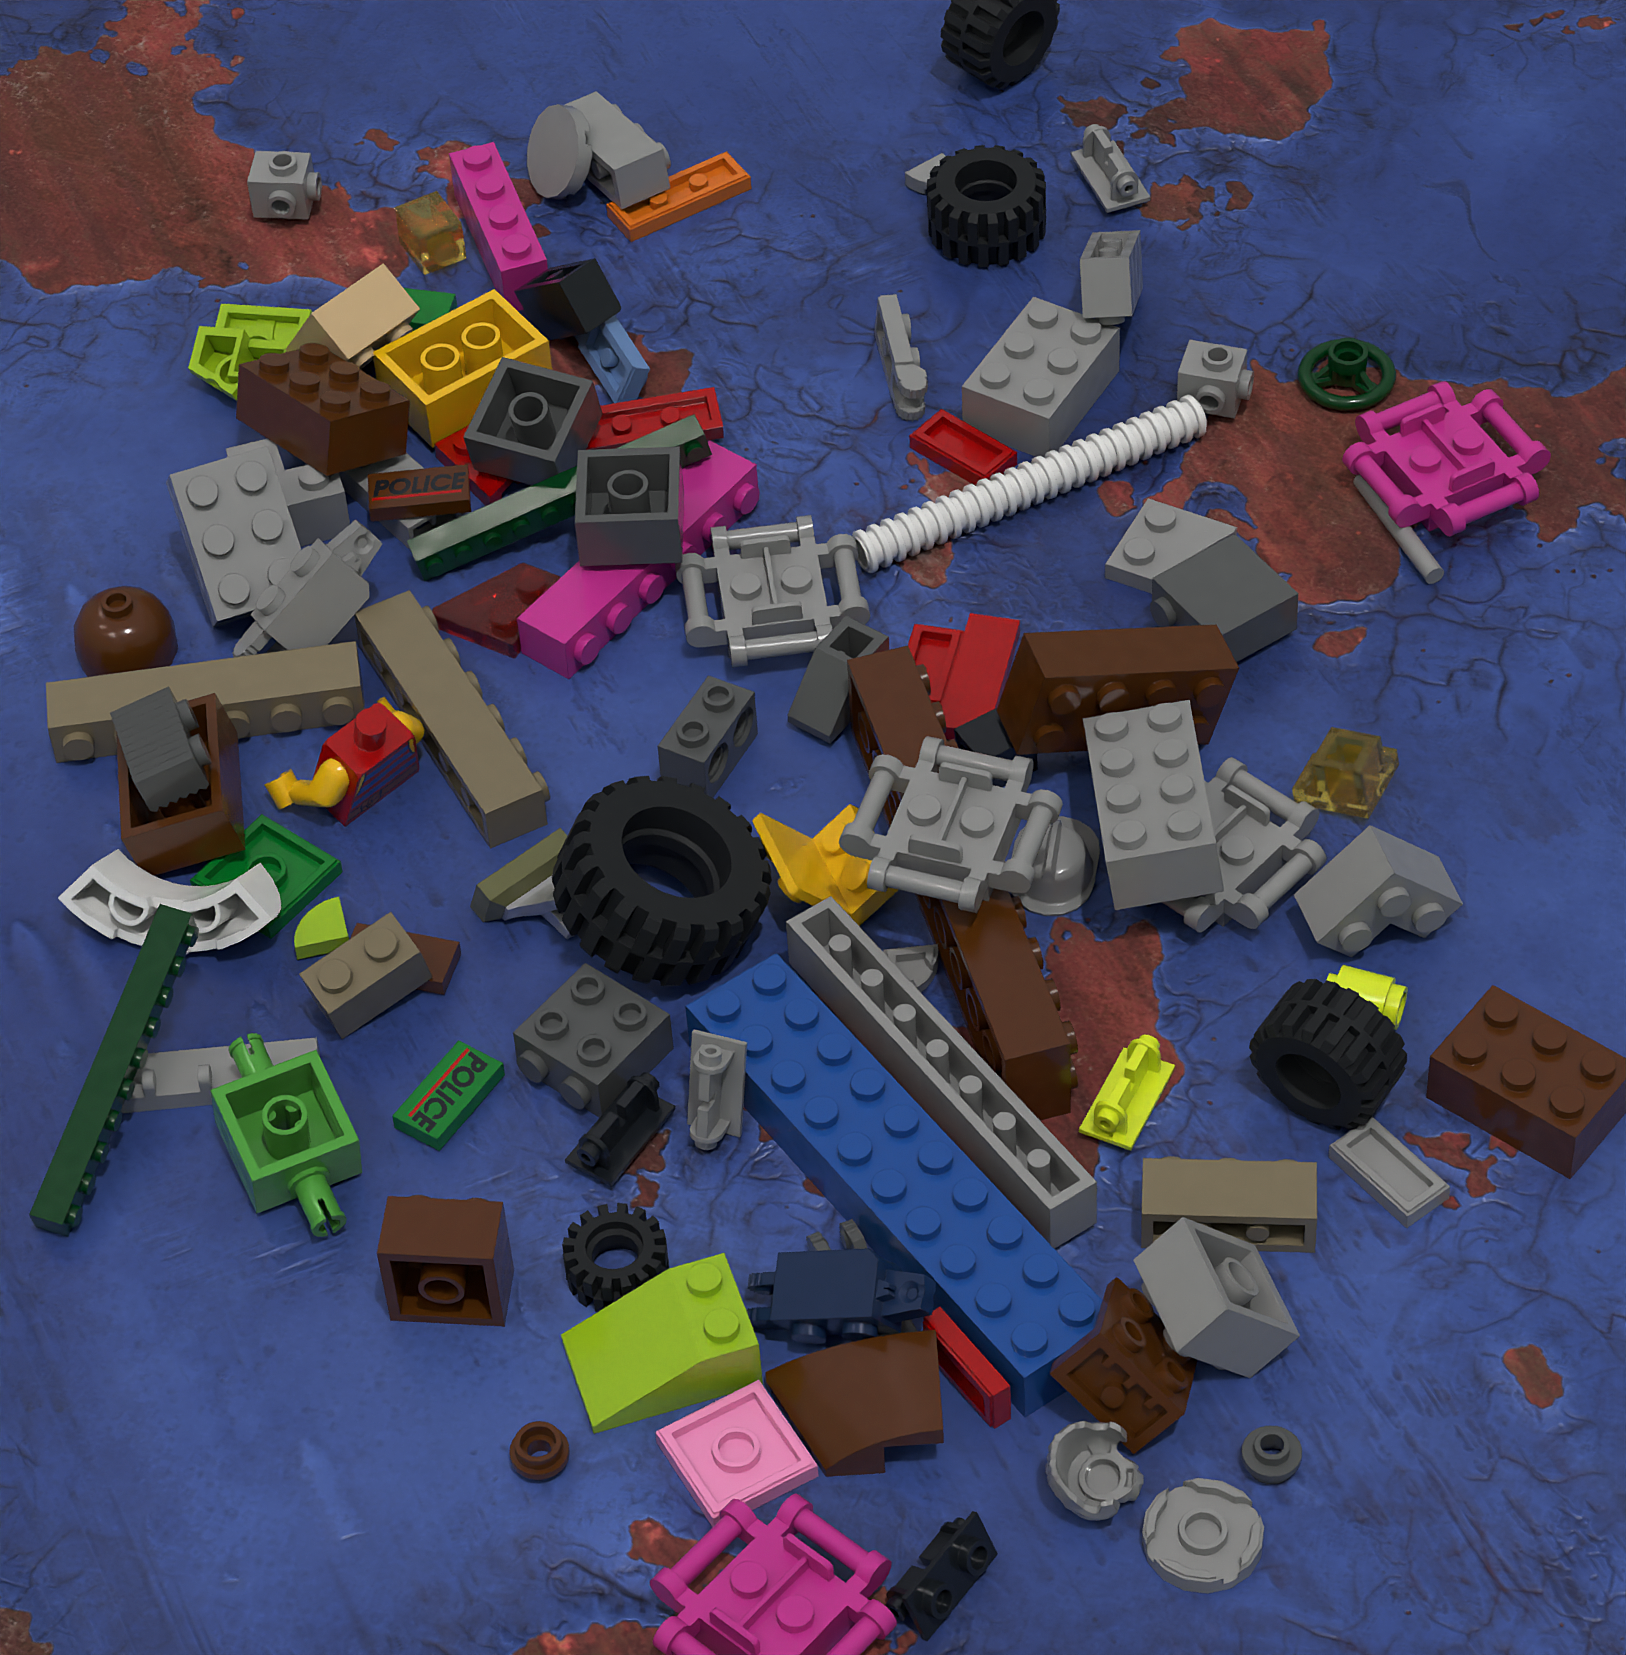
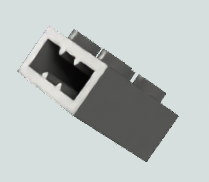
(1228, 589)
(592, 1040)

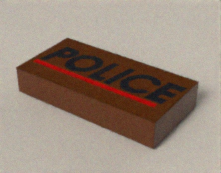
(419, 493)

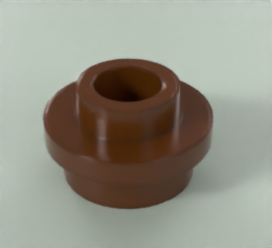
(534, 1438)

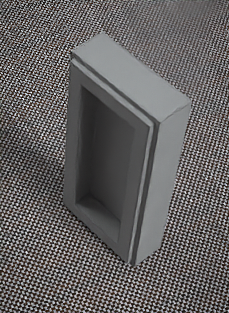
(1389, 1172)

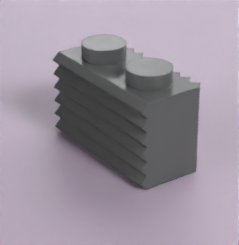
(161, 749)

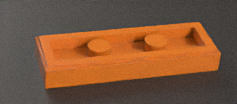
(689, 194)

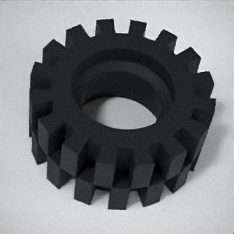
(610, 1232)

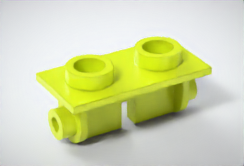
(1128, 1094)

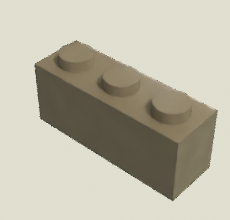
(1250, 1200)

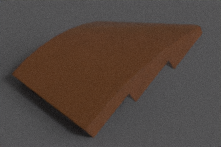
(863, 1399)

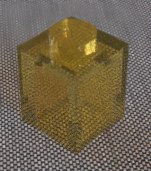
(430, 232)

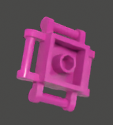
(1443, 462)
(775, 1591)

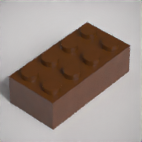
(1104, 671)

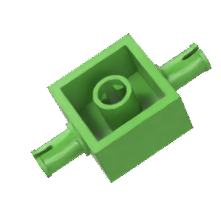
(287, 1132)

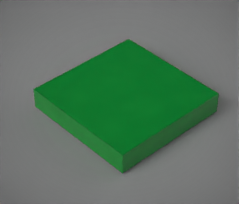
(293, 863)

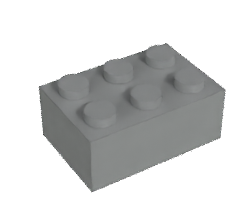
(1041, 377)
(234, 530)

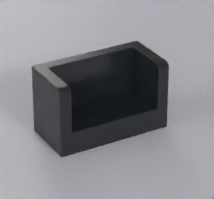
(568, 299)

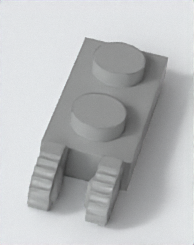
(900, 362)

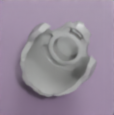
(1090, 1471)

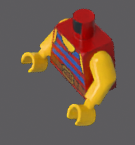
(357, 764)

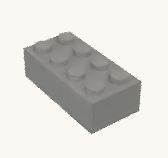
(1152, 805)

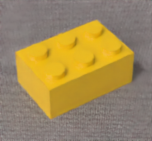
(453, 359)

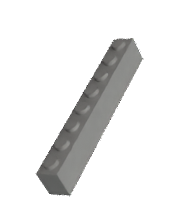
(942, 1072)

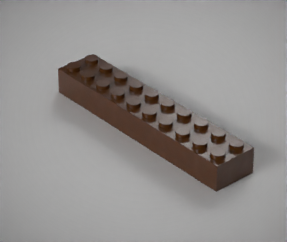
(983, 953)

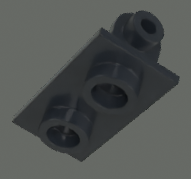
(622, 1130)
(953, 1565)

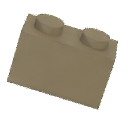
(366, 975)

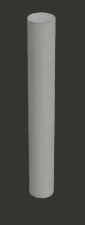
(1405, 537)

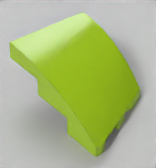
(241, 337)

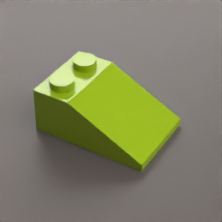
(664, 1346)

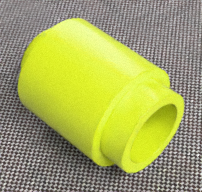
(1375, 987)

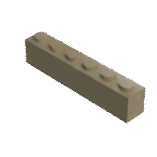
(257, 692)
(459, 728)

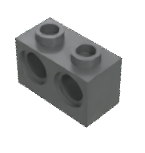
(709, 735)

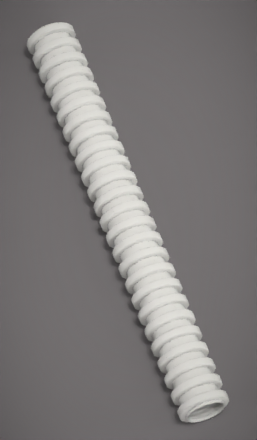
(1030, 483)

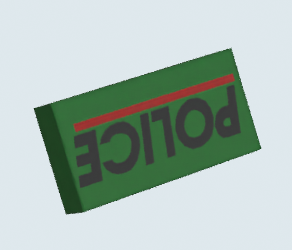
(448, 1095)

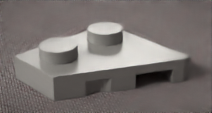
(1159, 540)

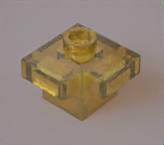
(1347, 773)

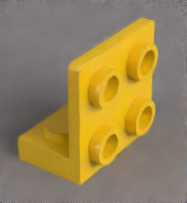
(819, 867)

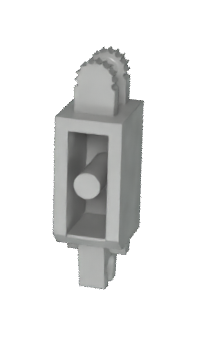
(314, 595)

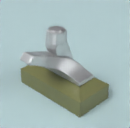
(523, 886)

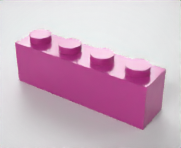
(496, 219)

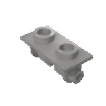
(1108, 171)
(716, 1088)

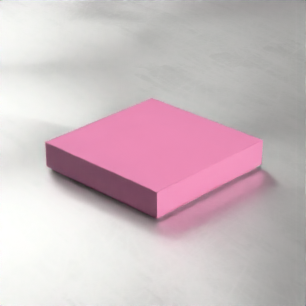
(737, 1451)

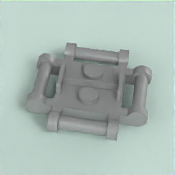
(770, 591)
(952, 825)
(1254, 854)

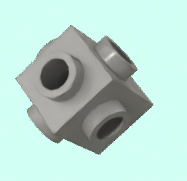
(283, 185)
(1215, 377)

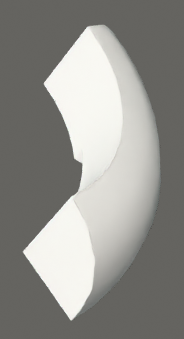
(124, 898)

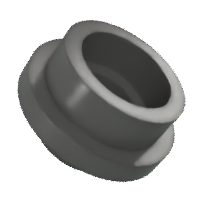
(1271, 1467)

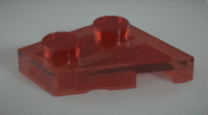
(491, 609)

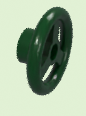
(1347, 369)

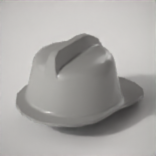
(1062, 868)

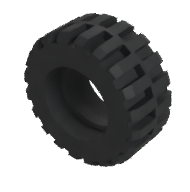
(636, 923)

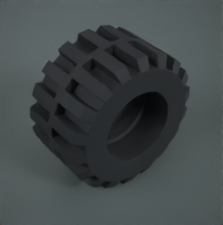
(998, 37)
(986, 205)
(1328, 1054)

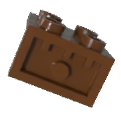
(1127, 1368)

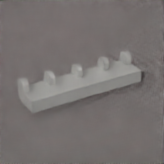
(187, 1076)

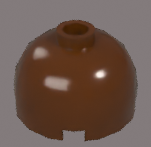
(124, 632)

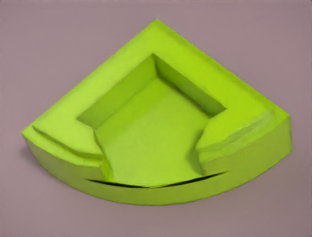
(321, 930)

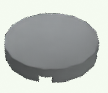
(558, 152)
(1203, 1536)

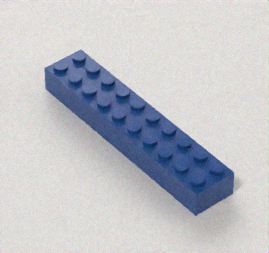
(900, 1177)

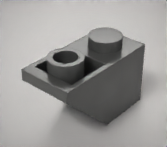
(823, 695)

